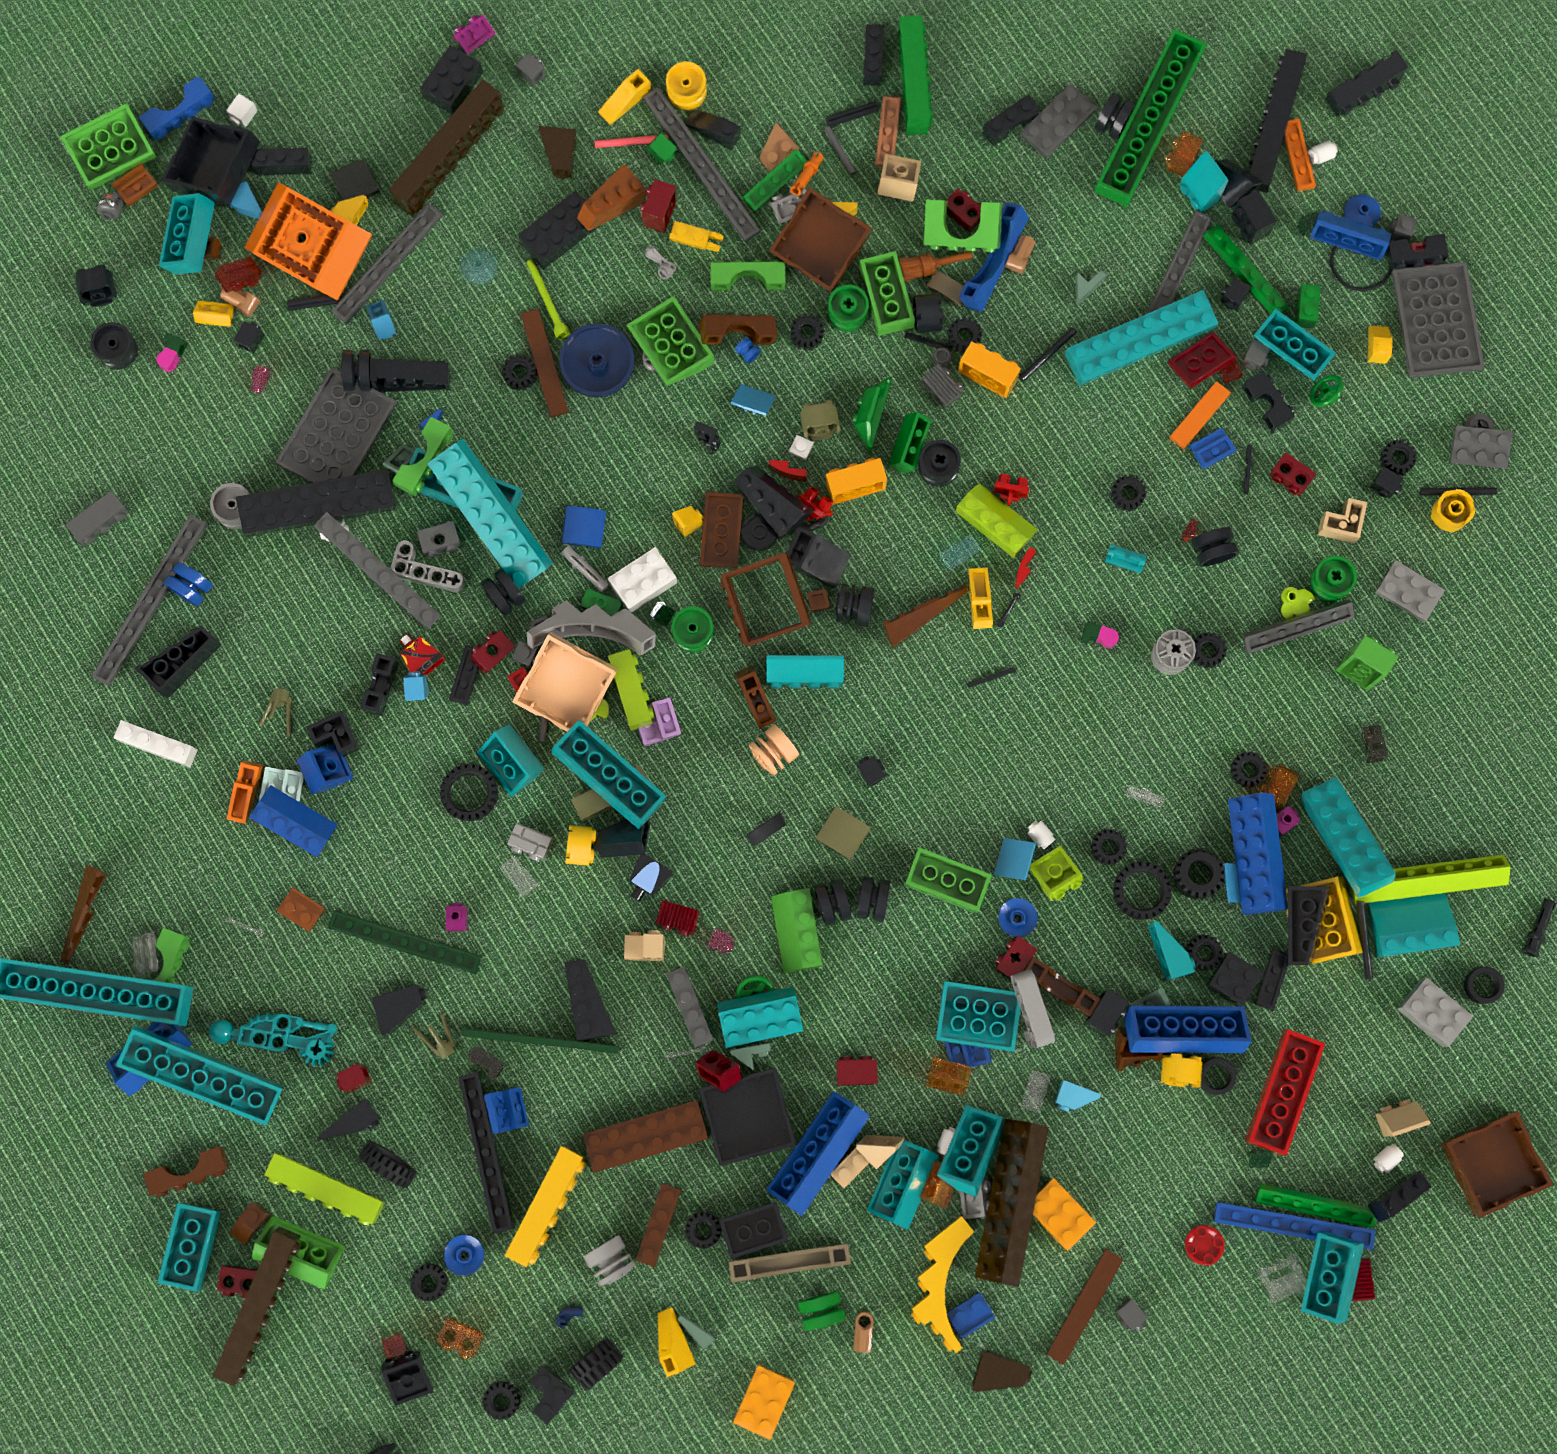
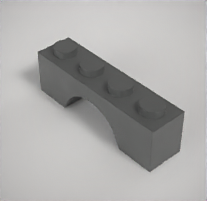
(689, 1007)

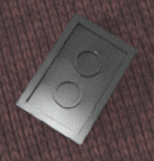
(1480, 447)

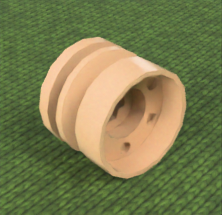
(773, 750)

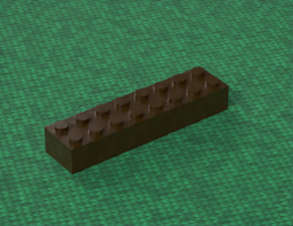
(447, 148)
(1011, 1202)

